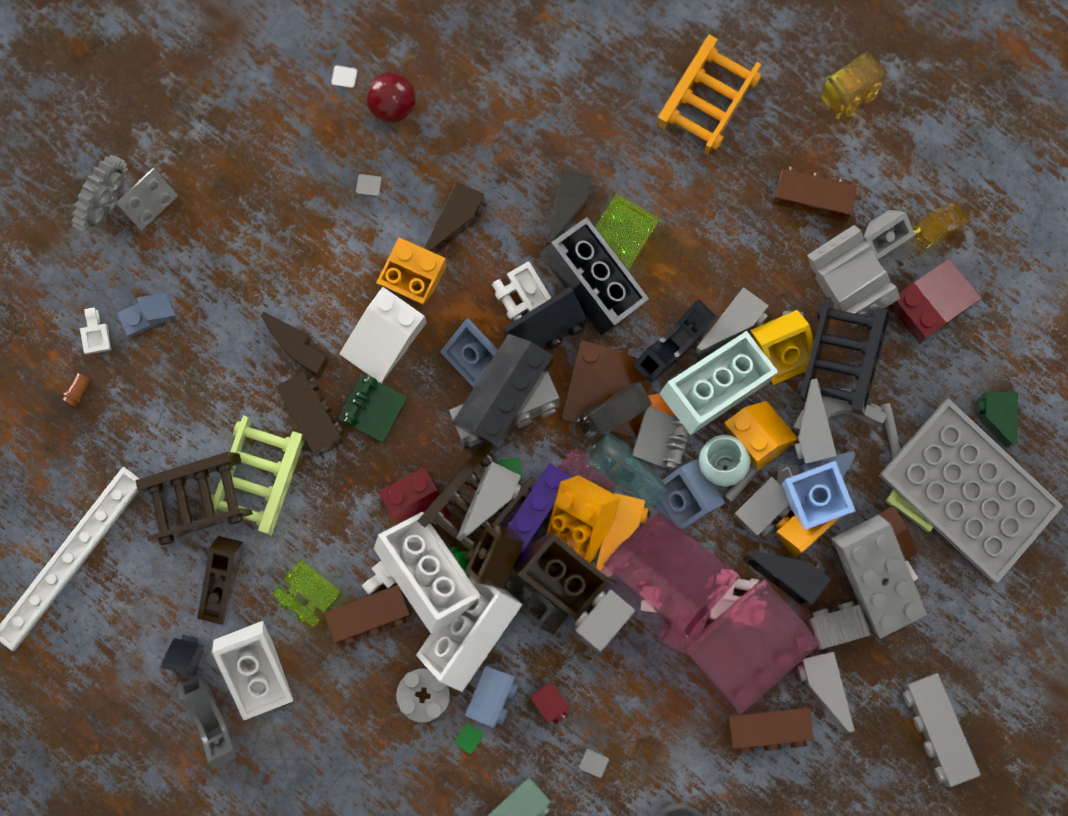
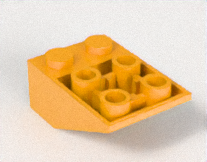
(582, 515)

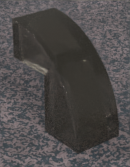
(614, 412)

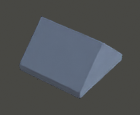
(469, 352)

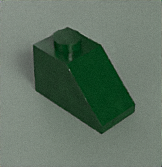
(1000, 415)

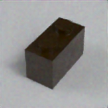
(495, 556)

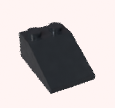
(794, 577)

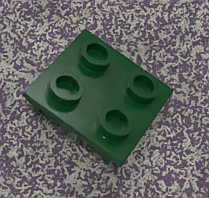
(372, 408)

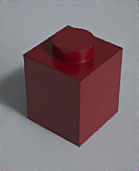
(550, 704)

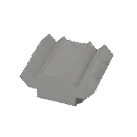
(852, 274)

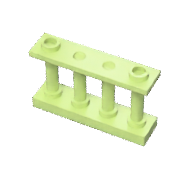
(282, 470)

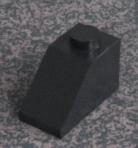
(183, 655)

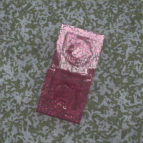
(577, 464)

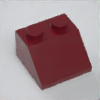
(411, 496)

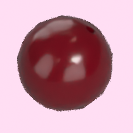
(391, 97)

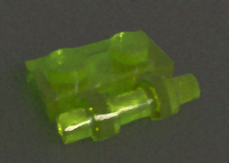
(310, 585)

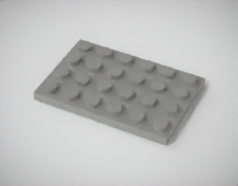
(971, 491)

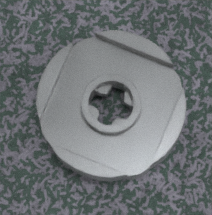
(409, 703)

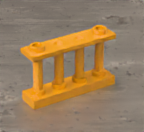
(697, 74)

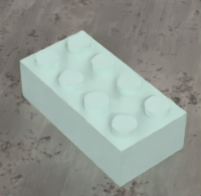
(718, 382)

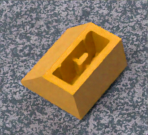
(412, 271)

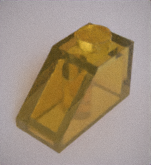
(940, 224)

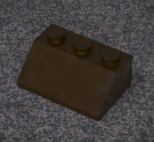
(561, 574)

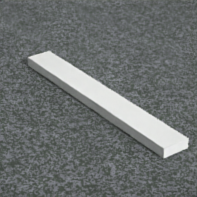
(68, 559)

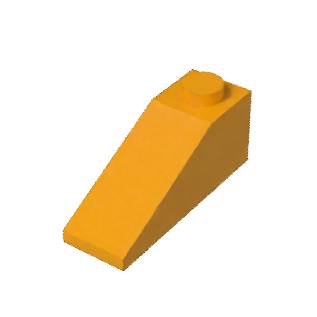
(626, 522)

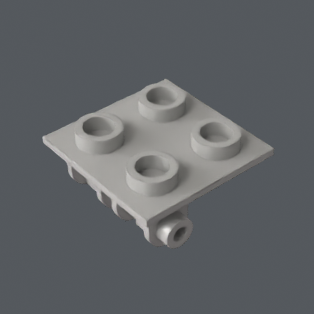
(146, 199)
(661, 439)

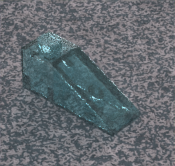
(615, 461)

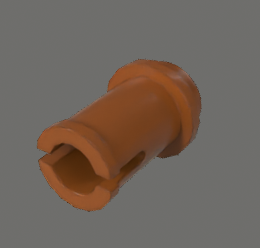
(76, 390)

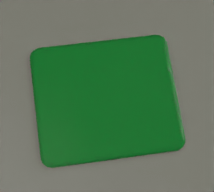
(513, 465)
(469, 738)

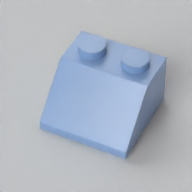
(818, 495)

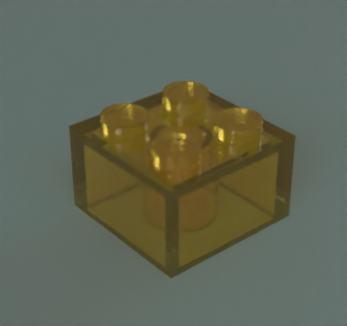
(853, 85)

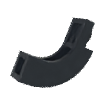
(675, 342)

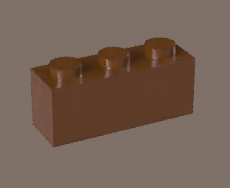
(815, 194)
(367, 616)
(770, 730)

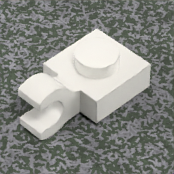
(96, 335)
(382, 577)

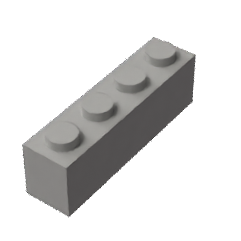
(941, 730)

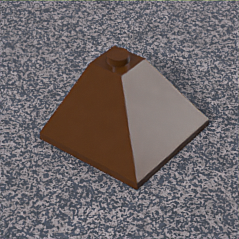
(597, 377)

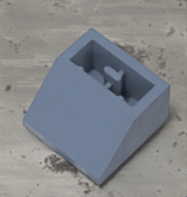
(491, 696)

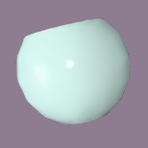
(721, 452)

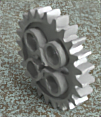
(99, 194)

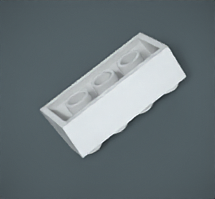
(426, 572)
(462, 645)

